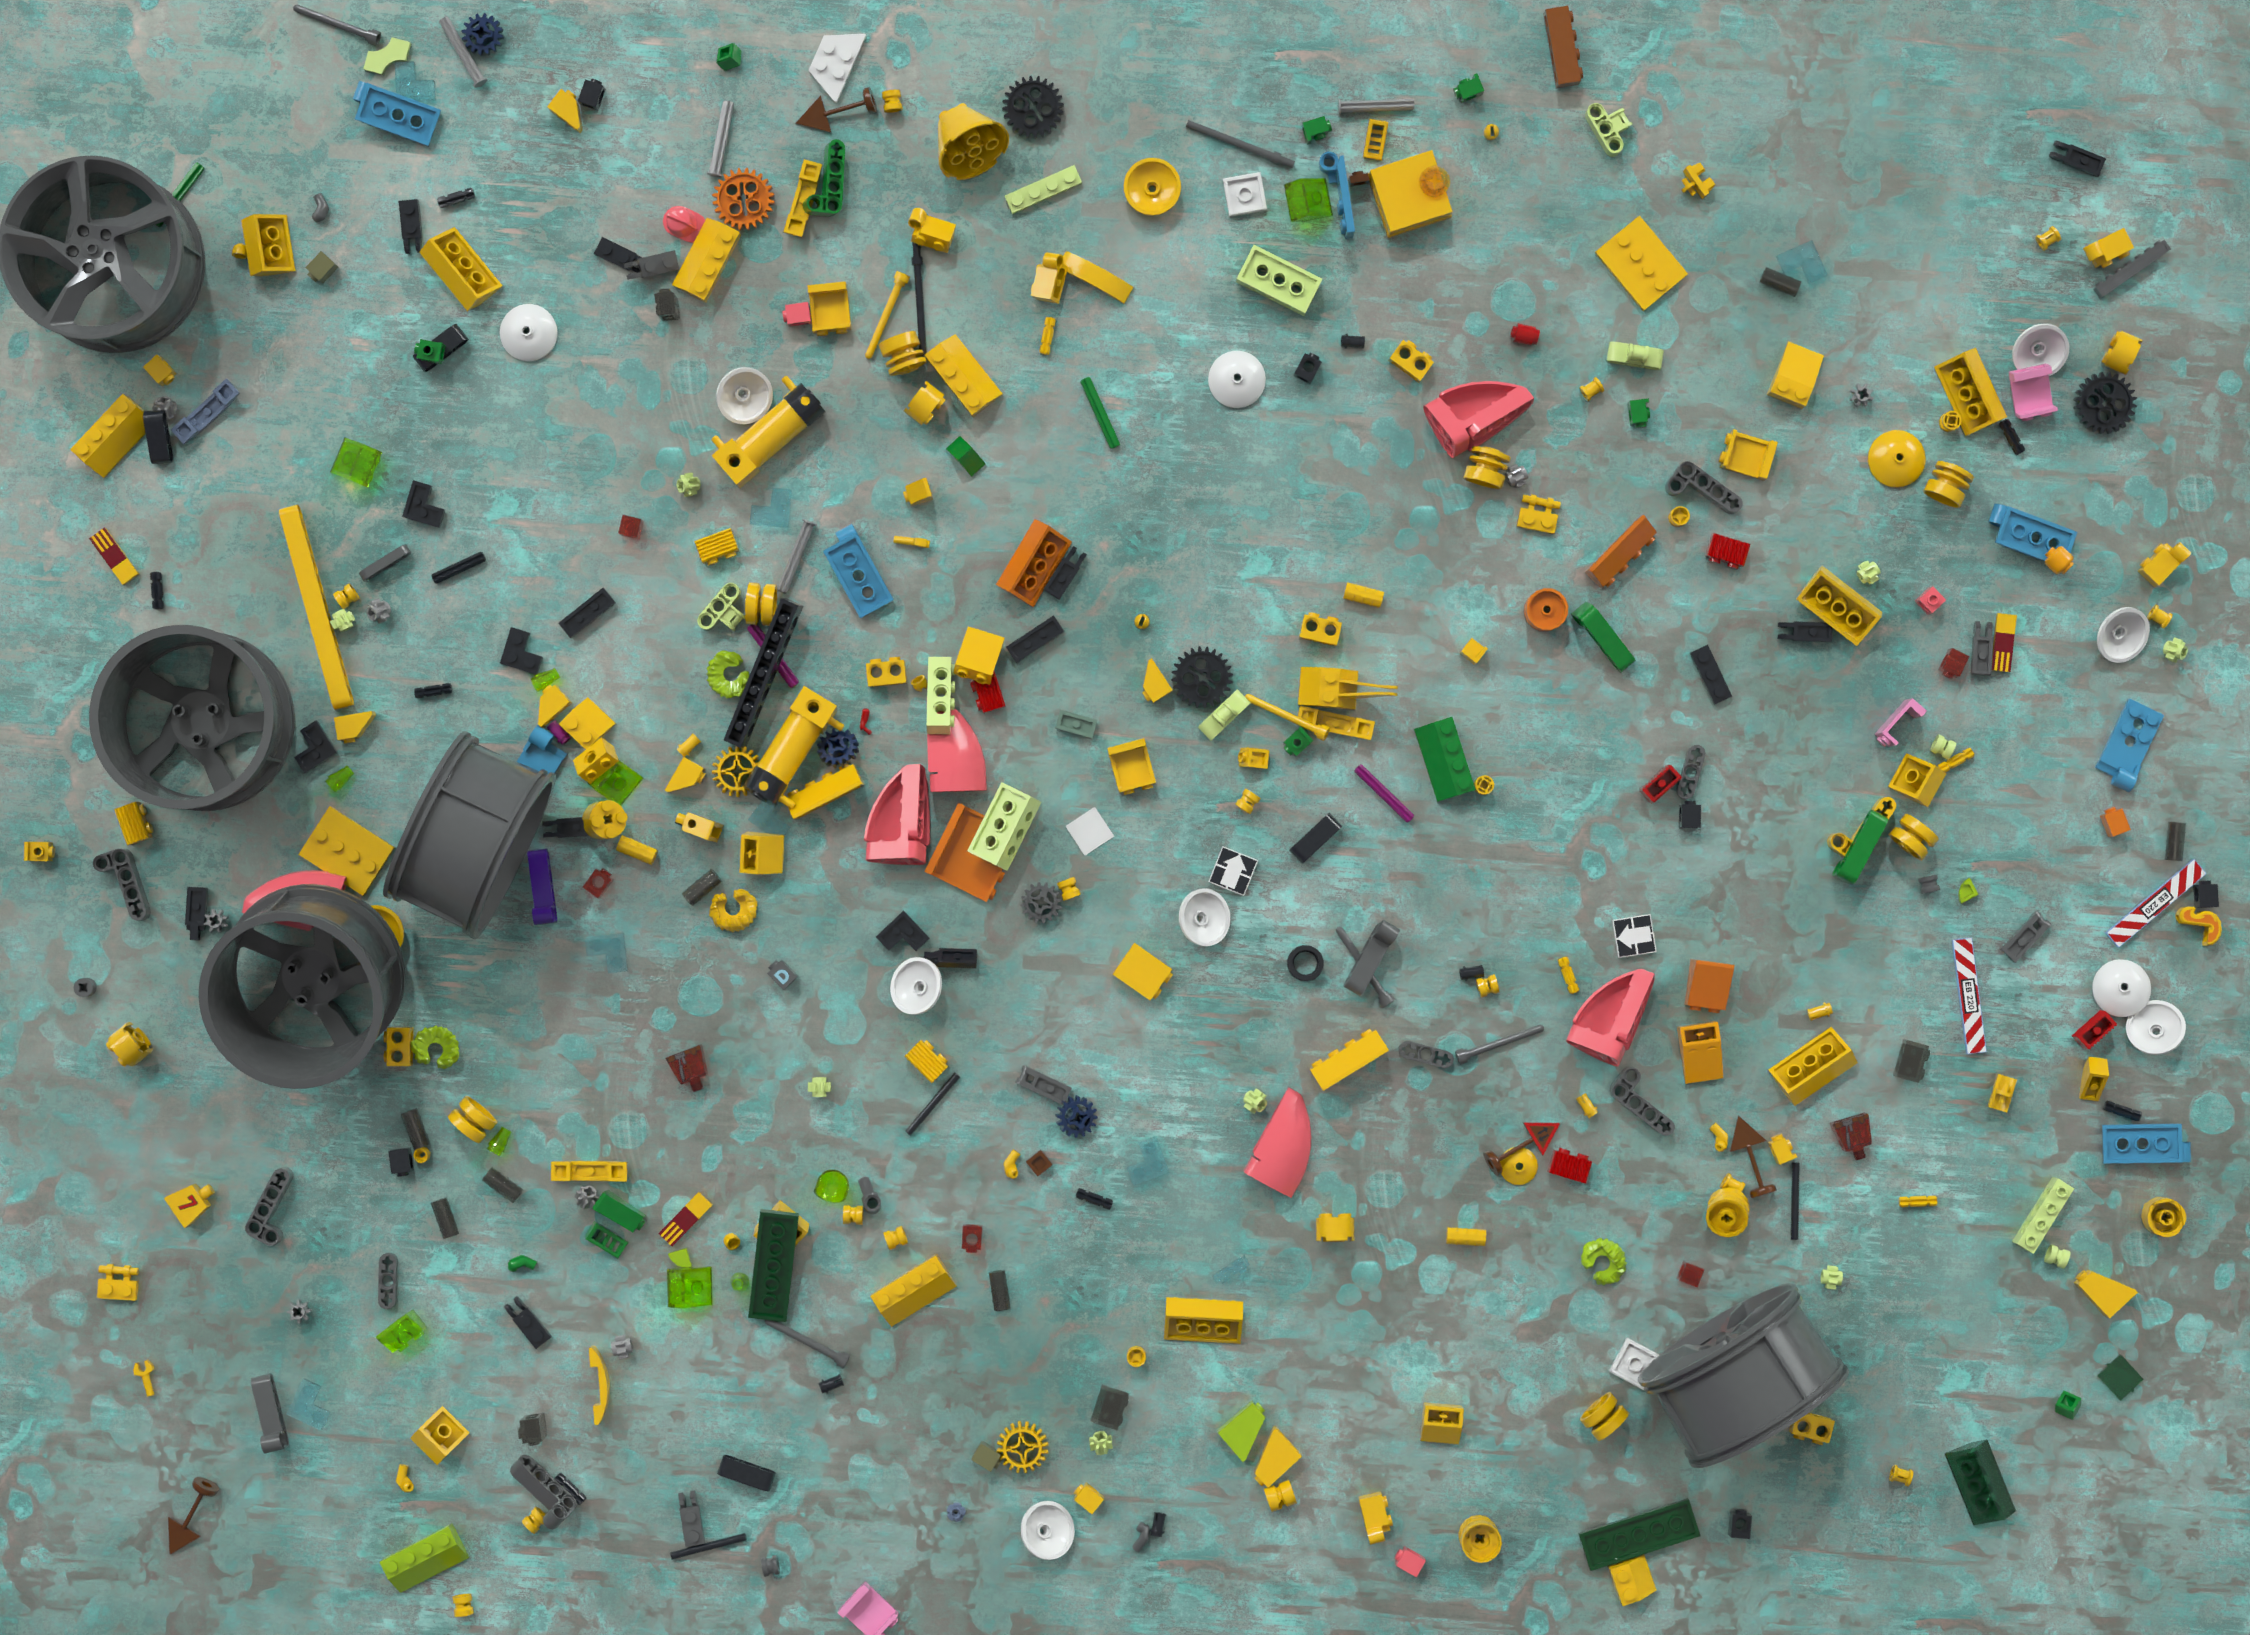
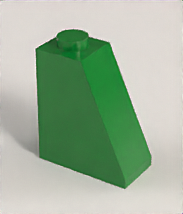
(619, 1211)

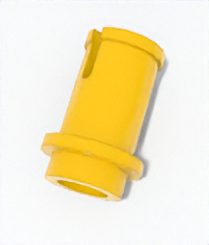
(688, 745)
(1820, 1011)
(1587, 1106)

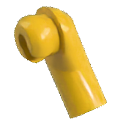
(1721, 1140)

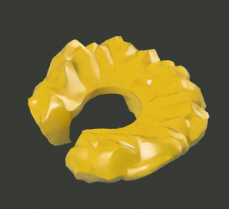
(736, 922)

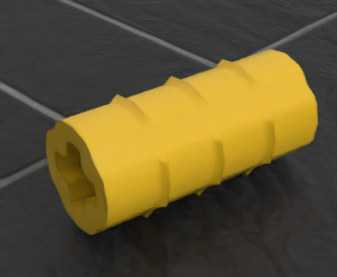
(1363, 595)
(636, 850)
(1466, 1236)

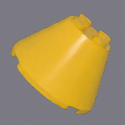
(969, 142)

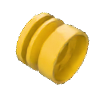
(903, 356)
(1487, 467)
(1950, 480)
(1480, 1549)

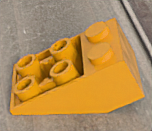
(1700, 1051)

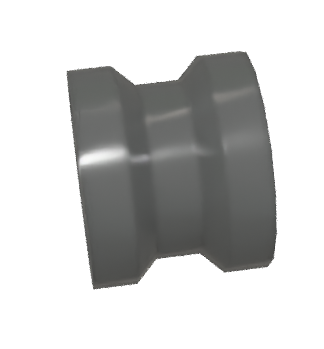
(1929, 884)
(89, 987)
(770, 1565)

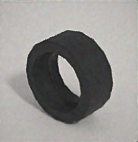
(1302, 977)

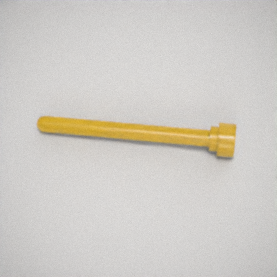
(900, 281)
(1320, 731)

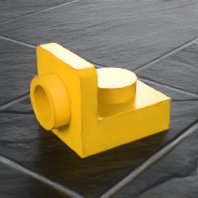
(1253, 758)

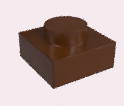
(1358, 178)
(1039, 1163)

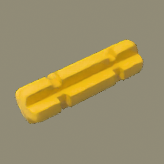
(1047, 335)
(1956, 760)
(1568, 975)
(1917, 1201)

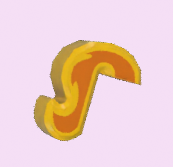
(2207, 919)

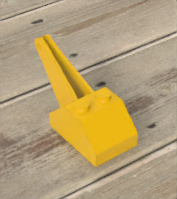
(1334, 688)

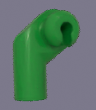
(520, 1261)

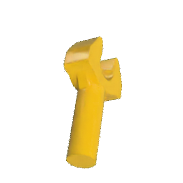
(919, 542)
(145, 1376)

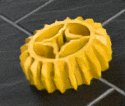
(737, 762)
(1031, 1446)

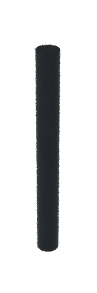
(932, 1104)
(1795, 1201)
(708, 1546)

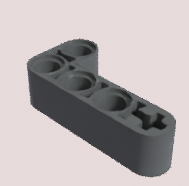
(1706, 491)
(126, 886)
(1370, 957)
(1643, 1106)
(272, 1204)
(270, 1414)
(544, 1489)

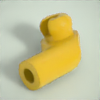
(1010, 1166)
(402, 1479)

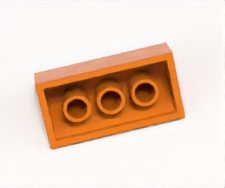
(1621, 551)
(1034, 562)

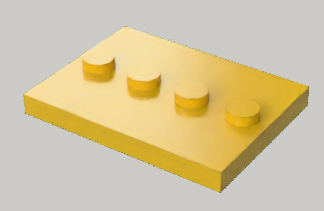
(1641, 263)
(346, 850)

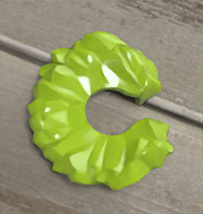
(716, 678)
(436, 1035)
(1613, 1252)

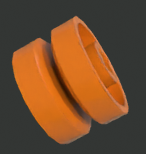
(1537, 617)

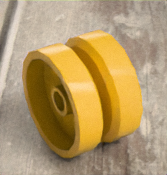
(760, 603)
(1913, 837)
(472, 1119)
(1727, 1212)
(1604, 1416)

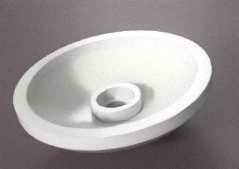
(537, 342)
(2052, 347)
(1232, 392)
(752, 403)
(2129, 638)
(1212, 913)
(908, 983)
(2108, 991)
(2159, 1017)
(1057, 1529)

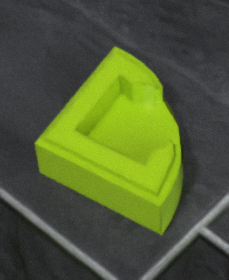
(1967, 891)
(680, 1258)

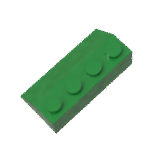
(1444, 759)

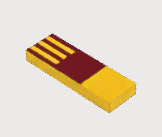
(114, 556)
(2003, 642)
(685, 1219)

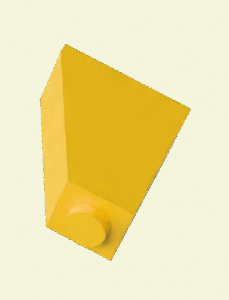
(2104, 1292)
(1275, 1458)

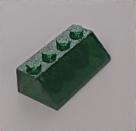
(1980, 1482)

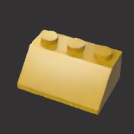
(268, 244)

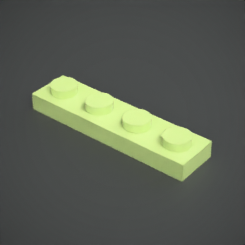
(1043, 189)

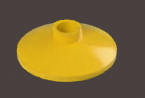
(1528, 1171)

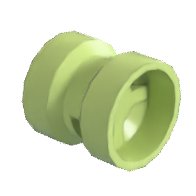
(1943, 746)
(2057, 1256)

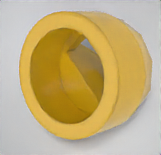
(1487, 132)
(239, 251)
(1145, 623)
(919, 682)
(417, 1152)
(731, 1241)

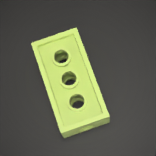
(1278, 267)
(1004, 826)

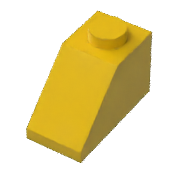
(567, 108)
(918, 492)
(1155, 683)
(551, 704)
(352, 726)
(686, 776)
(2094, 1078)

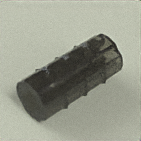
(1780, 281)
(2175, 841)
(701, 887)
(415, 1129)
(502, 1185)
(444, 1218)
(999, 1290)

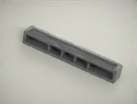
(2131, 268)

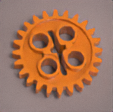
(760, 196)

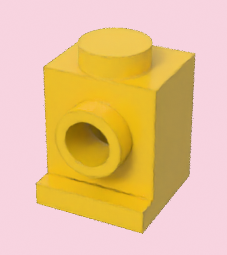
(47, 851)
(1781, 1149)

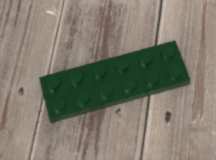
(773, 1265)
(1639, 1534)

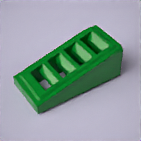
(588, 1236)

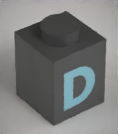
(782, 974)

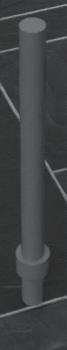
(1274, 157)

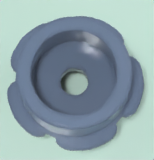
(956, 1507)

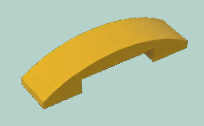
(807, 186)
(1097, 277)
(1339, 723)
(589, 1171)
(597, 1360)

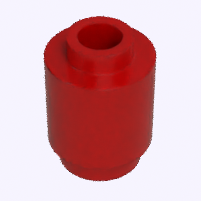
(1525, 334)

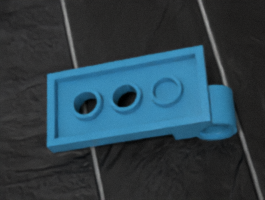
(377, 110)
(1338, 175)
(2017, 532)
(851, 556)
(540, 753)
(2125, 761)
(2163, 1145)

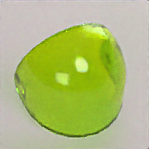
(832, 1186)

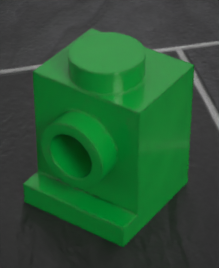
(1469, 88)
(1316, 129)
(436, 354)
(1638, 412)
(1299, 734)

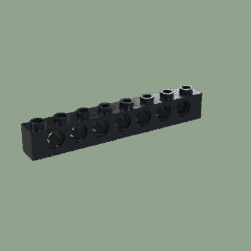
(763, 672)

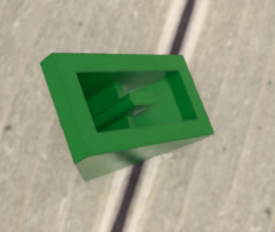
(965, 456)

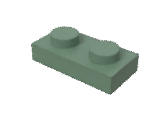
(1076, 724)

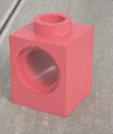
(797, 314)
(1930, 600)
(1409, 1561)

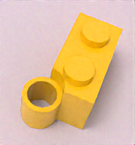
(931, 231)
(2108, 248)
(1049, 278)
(2163, 562)
(1375, 1516)

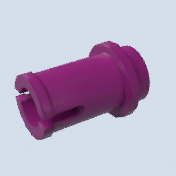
(559, 732)

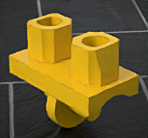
(1692, 173)
(2002, 1093)

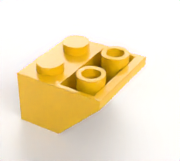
(761, 853)
(1441, 1423)

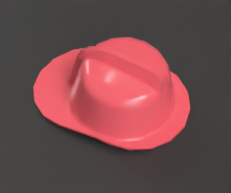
(683, 223)

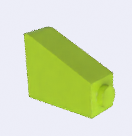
(1242, 1429)

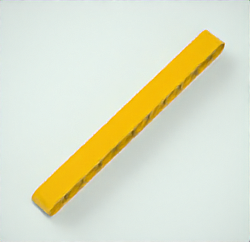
(316, 607)

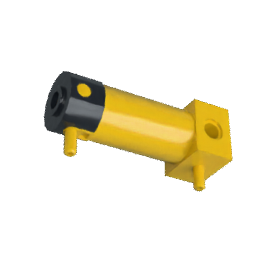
(768, 434)
(790, 747)

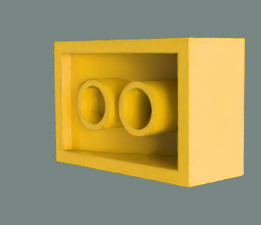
(1795, 375)

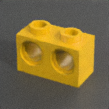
(1408, 365)
(1319, 634)
(886, 677)
(403, 1046)
(1812, 1423)

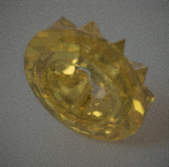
(1427, 186)

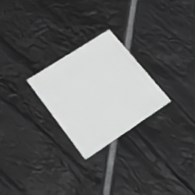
(1089, 831)

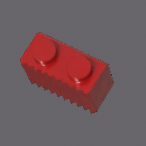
(1727, 550)
(989, 695)
(1660, 783)
(2094, 1030)
(1570, 1166)

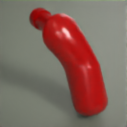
(864, 718)

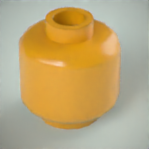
(2059, 560)

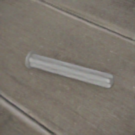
(462, 52)
(1375, 105)
(721, 139)
(795, 556)

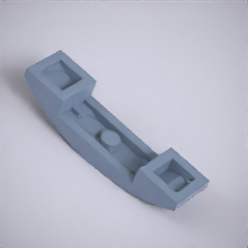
(207, 412)

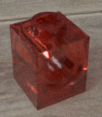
(631, 527)
(1953, 663)
(590, 883)
(972, 1229)
(1690, 1273)

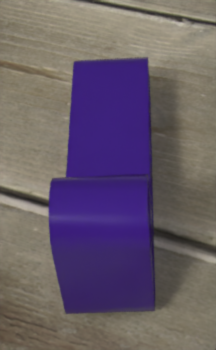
(542, 887)

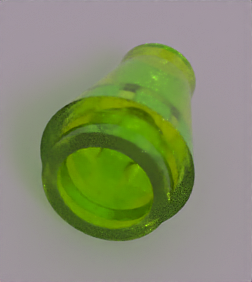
(544, 679)
(339, 778)
(499, 1142)
(743, 1278)

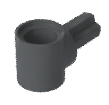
(869, 1194)

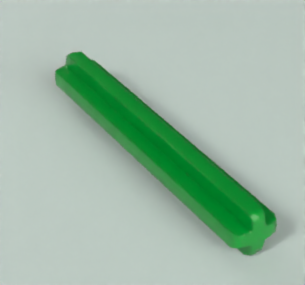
(186, 183)
(1100, 412)

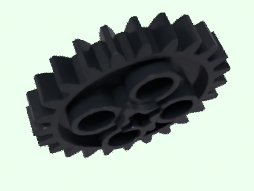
(1047, 98)
(2118, 391)
(1213, 663)

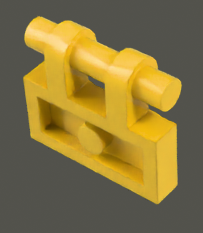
(1535, 519)
(116, 1288)

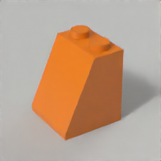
(1708, 985)

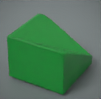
(729, 56)
(2068, 1405)

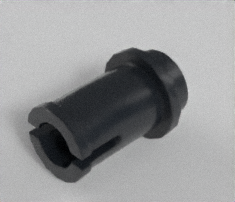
(1352, 341)
(1471, 972)
(830, 1384)
(1158, 1524)

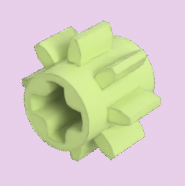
(688, 484)
(1868, 572)
(342, 620)
(2175, 650)
(819, 1087)
(1255, 1101)
(1831, 1277)
(1100, 1443)

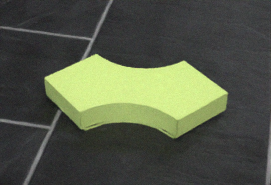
(380, 60)

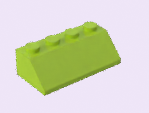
(424, 1558)

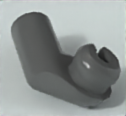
(322, 208)
(1143, 1538)

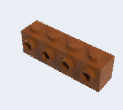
(1562, 46)

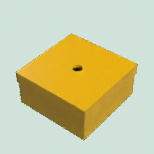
(1400, 198)

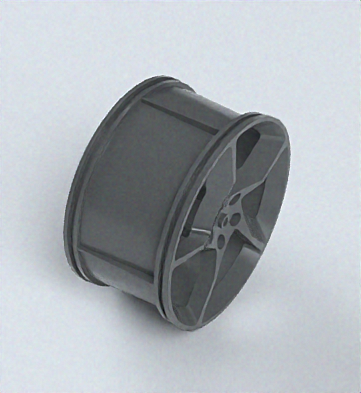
(97, 252)
(197, 719)
(468, 834)
(308, 978)
(1743, 1376)

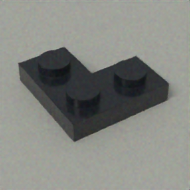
(417, 507)
(515, 654)
(319, 750)
(905, 928)

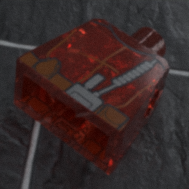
(689, 1066)
(1853, 1134)

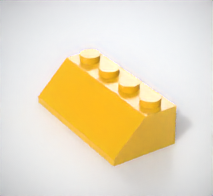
(706, 259)
(460, 268)
(963, 375)
(1970, 391)
(111, 436)
(1839, 605)
(825, 791)
(1349, 1059)
(1813, 1066)
(913, 1290)
(1203, 1320)

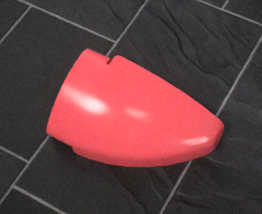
(1475, 413)
(956, 759)
(900, 820)
(295, 878)
(1611, 1017)
(1283, 1146)

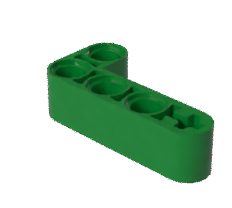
(829, 177)
(1603, 635)
(1861, 848)

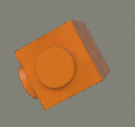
(2114, 821)

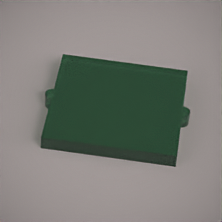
(2120, 1377)

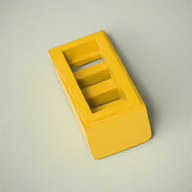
(1383, 132)

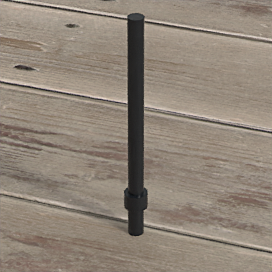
(917, 261)

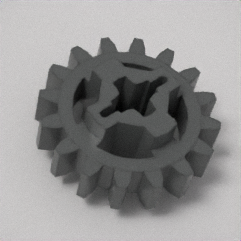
(1038, 912)

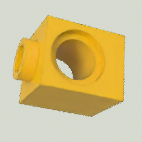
(160, 370)
(1088, 1497)

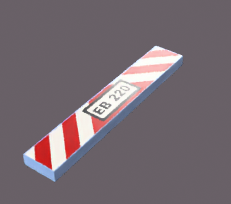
(2155, 903)
(1968, 995)

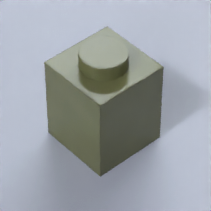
(321, 268)
(986, 1456)

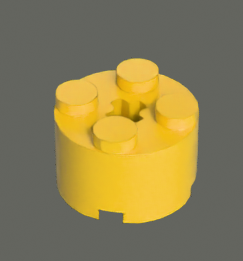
(2123, 352)
(924, 403)
(594, 821)
(129, 1045)
(2171, 1224)
(1335, 1228)

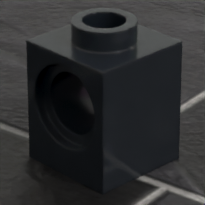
(591, 94)
(1304, 375)
(1689, 815)
(2205, 895)
(401, 1161)
(1743, 1532)

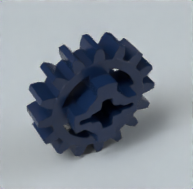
(490, 35)
(838, 748)
(1071, 1114)

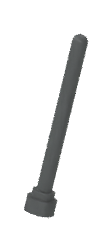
(372, 36)
(1384, 997)
(1464, 1055)
(839, 1358)

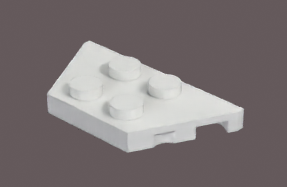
(835, 61)

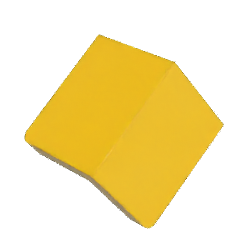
(1473, 651)

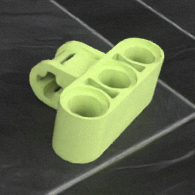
(1615, 122)
(1635, 355)
(727, 614)
(1224, 715)

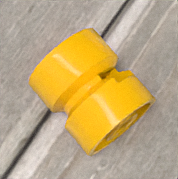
(1280, 1496)

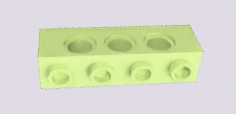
(943, 722)
(2043, 1215)

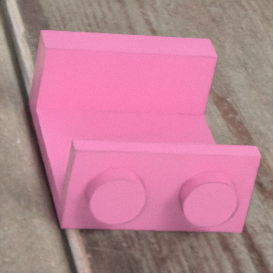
(2032, 392)
(1911, 707)
(869, 1611)

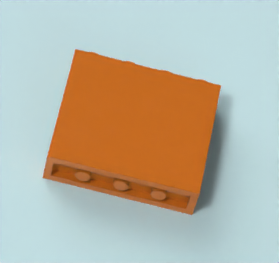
(958, 866)

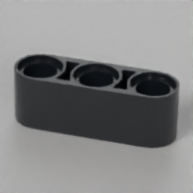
(452, 338)
(158, 436)
(1315, 838)
(746, 1473)

